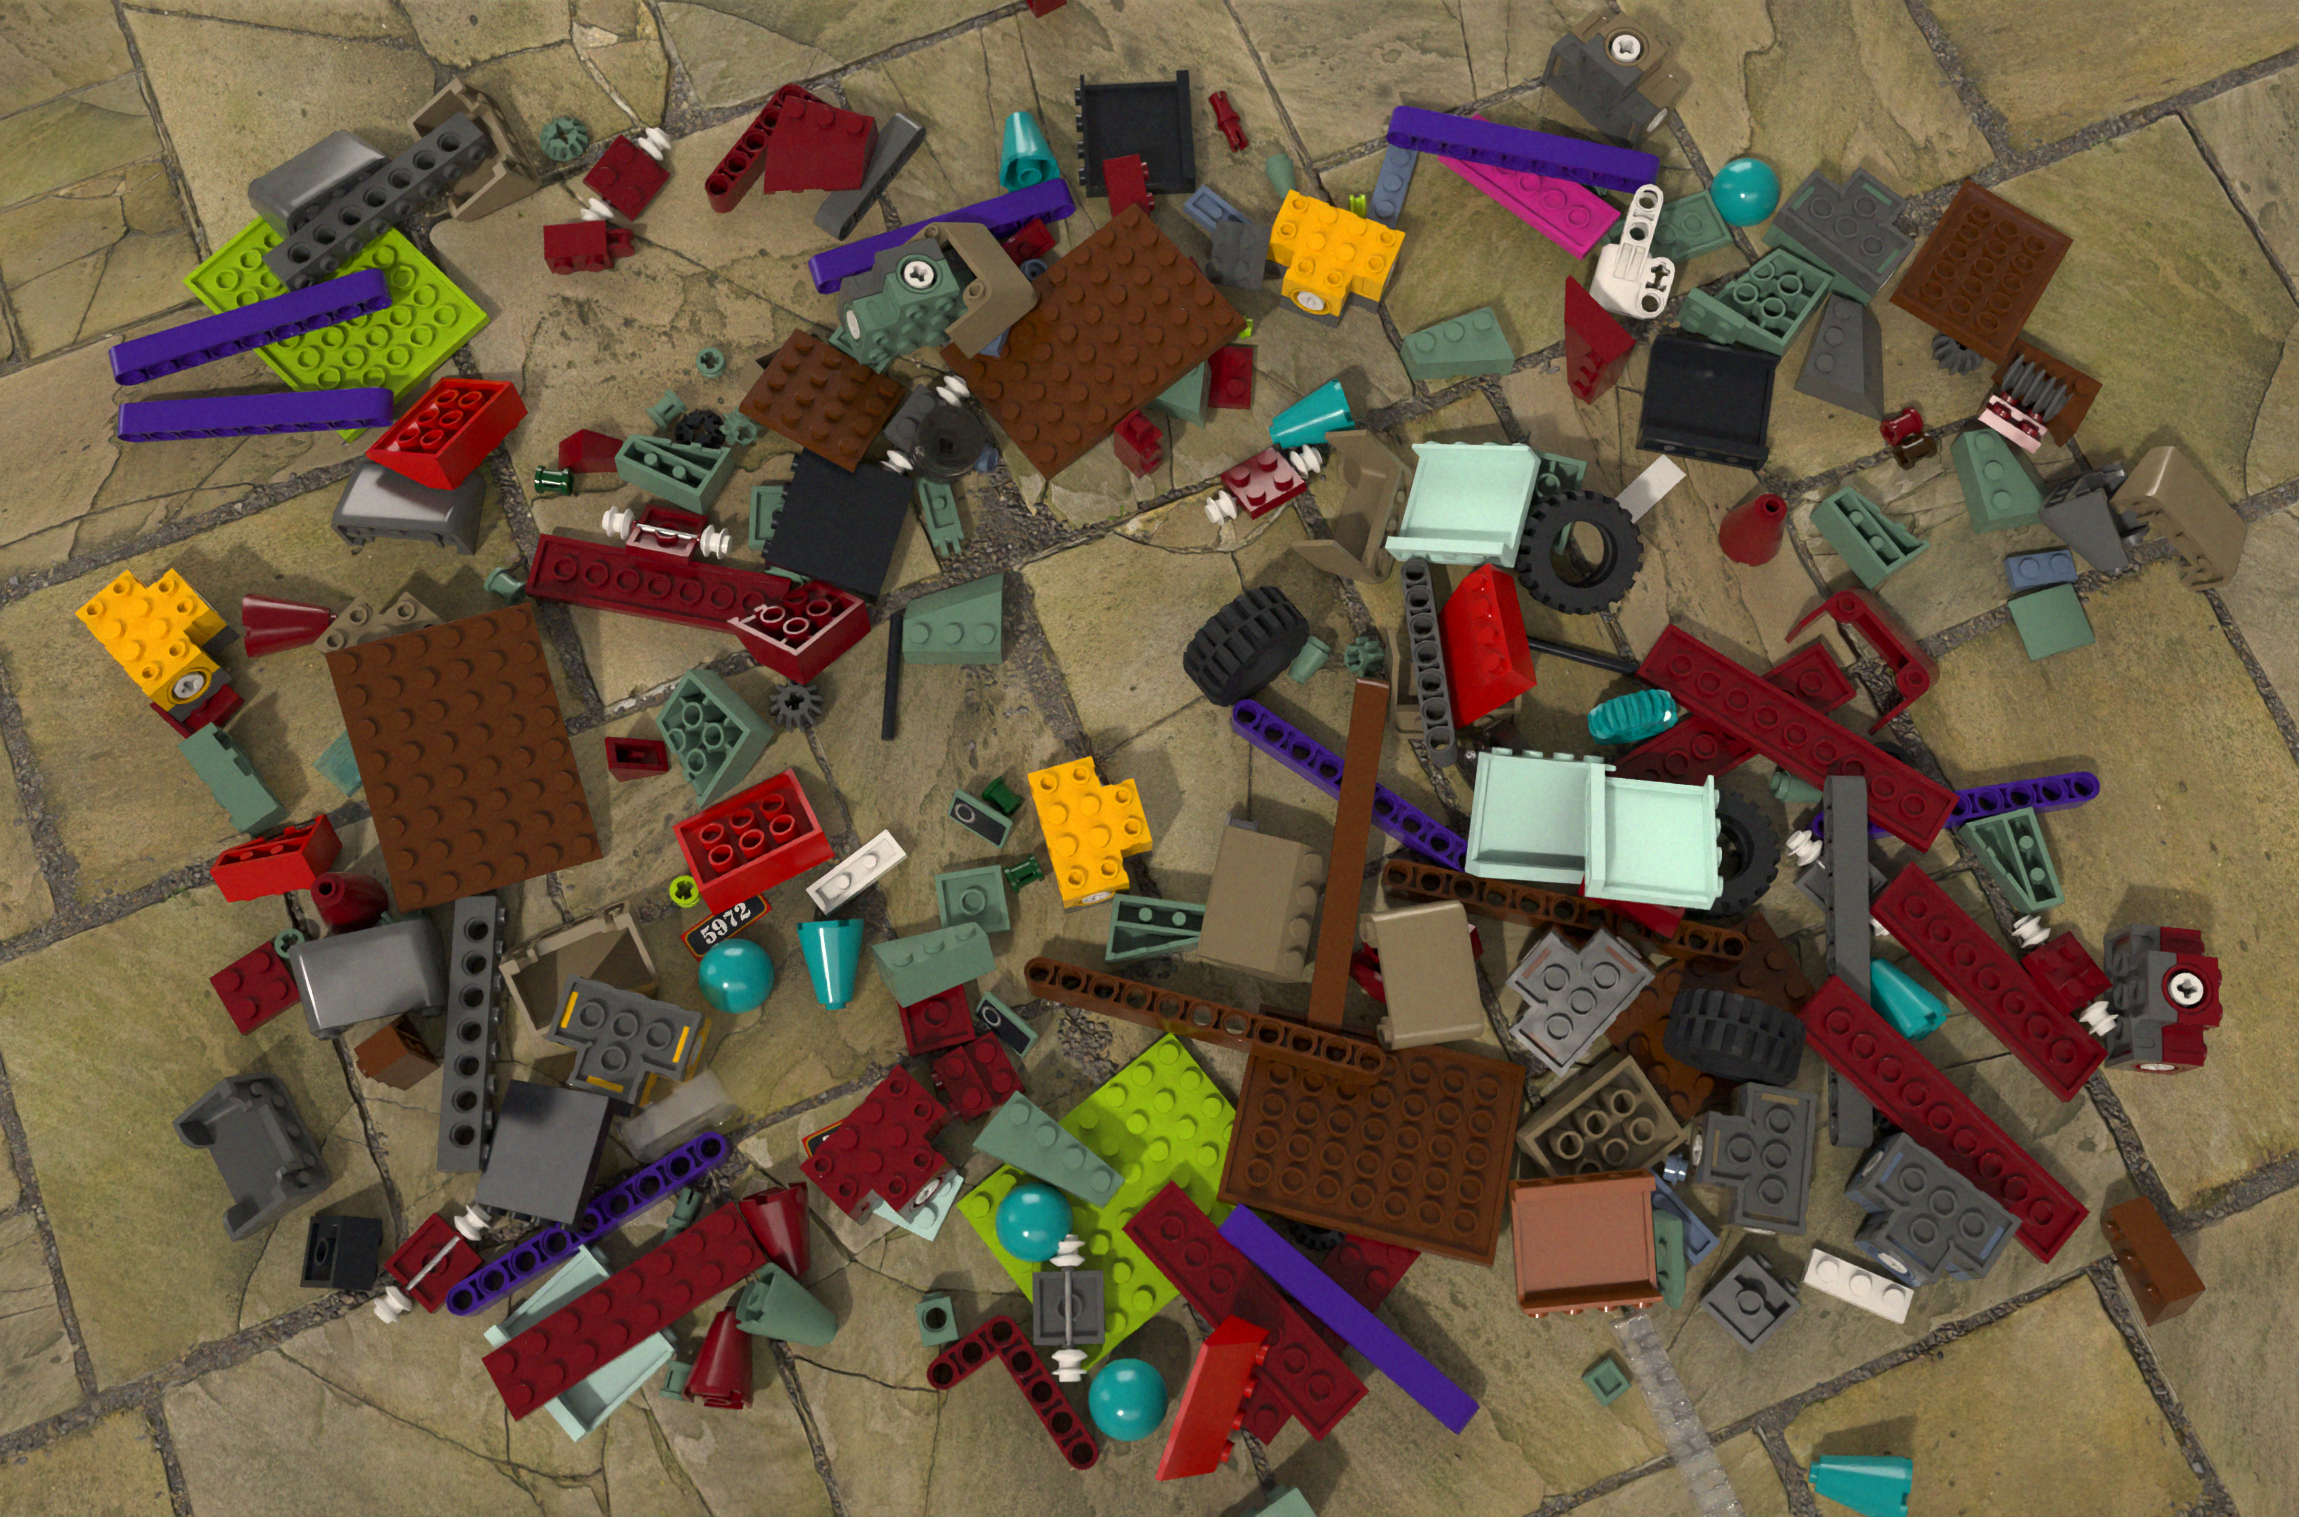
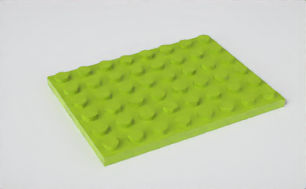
(380, 349)
(1152, 1127)

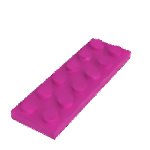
(1551, 205)

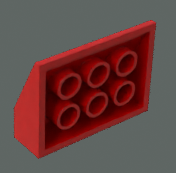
(450, 431)
(1484, 645)
(752, 842)
(1215, 1400)

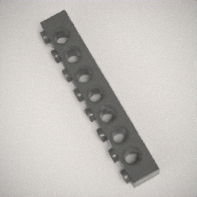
(362, 204)
(469, 916)

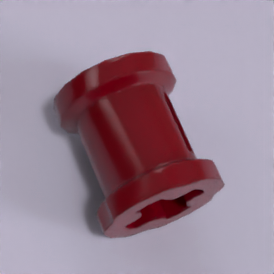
(1901, 426)

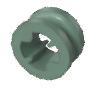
(703, 356)
(282, 939)

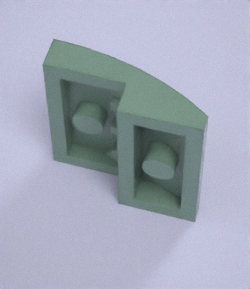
(2050, 622)

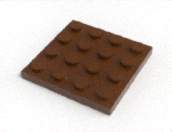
(823, 400)

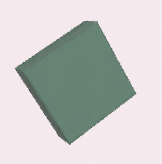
(1606, 1382)

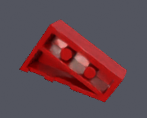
(277, 864)

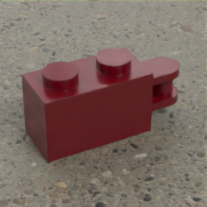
(1126, 184)
(585, 246)
(1138, 444)

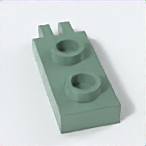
(940, 515)
(1669, 1256)

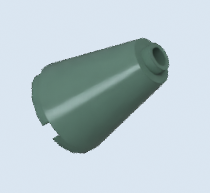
(784, 1310)

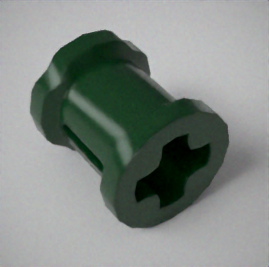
(554, 480)
(1003, 797)
(1023, 873)

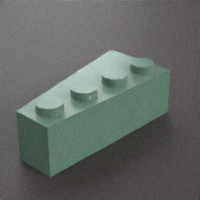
(1040, 1147)

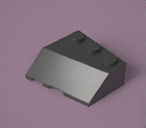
(1845, 359)

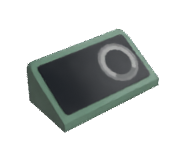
(980, 818)
(1006, 1024)

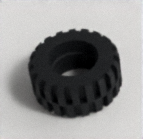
(1618, 559)
(1245, 645)
(1755, 852)
(1734, 1037)

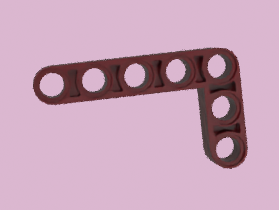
(744, 157)
(1026, 1381)

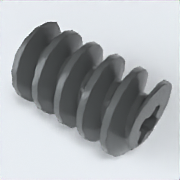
(2035, 389)

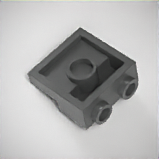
(1238, 255)
(1751, 1300)

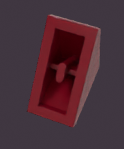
(589, 452)
(635, 758)

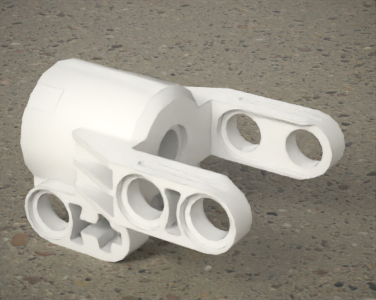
(1627, 267)

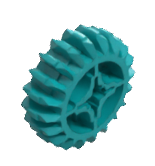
(1632, 717)

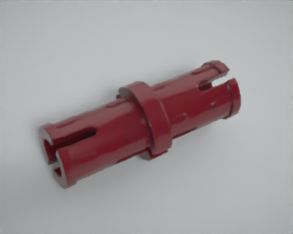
(1228, 121)

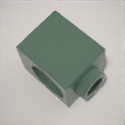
(948, 1332)

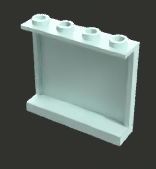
(1467, 504)
(1529, 816)
(1651, 841)
(600, 1395)

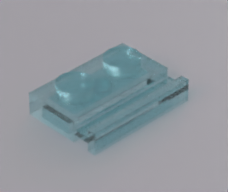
(340, 766)

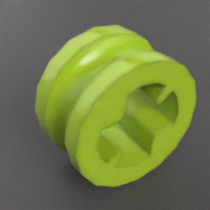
(1357, 205)
(675, 891)

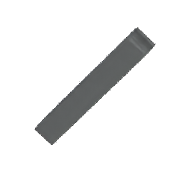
(1433, 673)

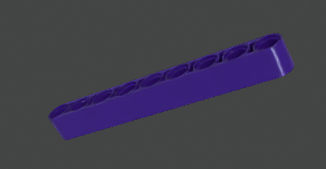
(1522, 150)
(1000, 215)
(249, 327)
(256, 415)
(1320, 757)
(1999, 801)
(608, 1221)
(1348, 1318)

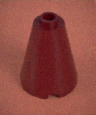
(1754, 530)
(281, 624)
(349, 901)
(781, 1226)
(723, 1366)

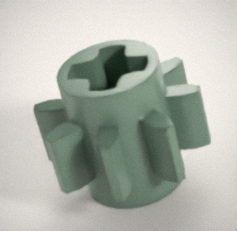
(743, 436)
(1364, 657)

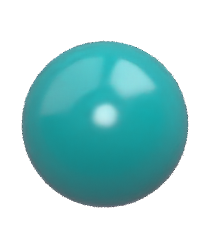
(1745, 192)
(736, 975)
(1033, 1221)
(1128, 1399)

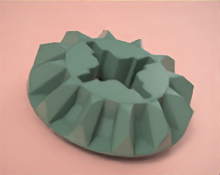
(553, 145)

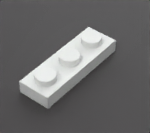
(856, 873)
(1857, 1286)

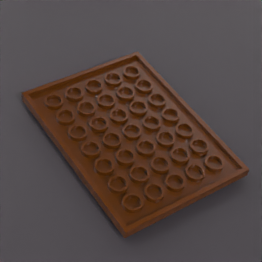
(1103, 339)
(464, 757)
(1389, 1161)

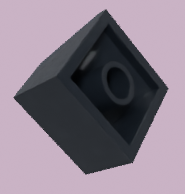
(342, 1253)

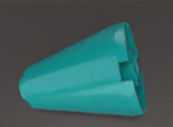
(1025, 154)
(1312, 417)
(832, 958)
(1904, 1002)
(1864, 1483)

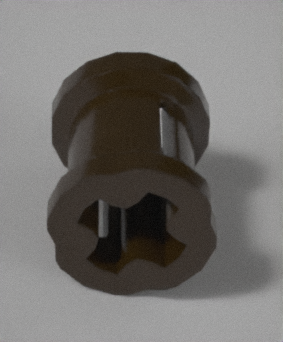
(1915, 450)

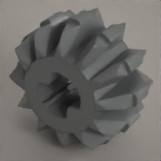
(1955, 355)
(784, 706)

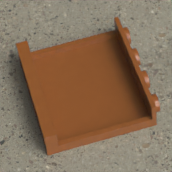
(1583, 1242)

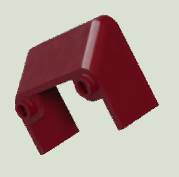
(1913, 667)

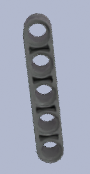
(894, 148)

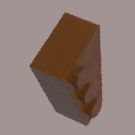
(2068, 420)
(396, 1055)
(2151, 1260)

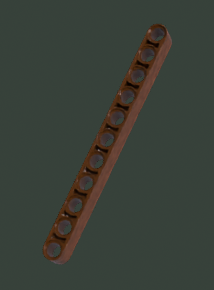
(1348, 856)
(1544, 917)
(1214, 1032)

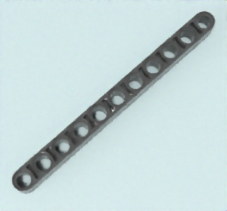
(1847, 935)

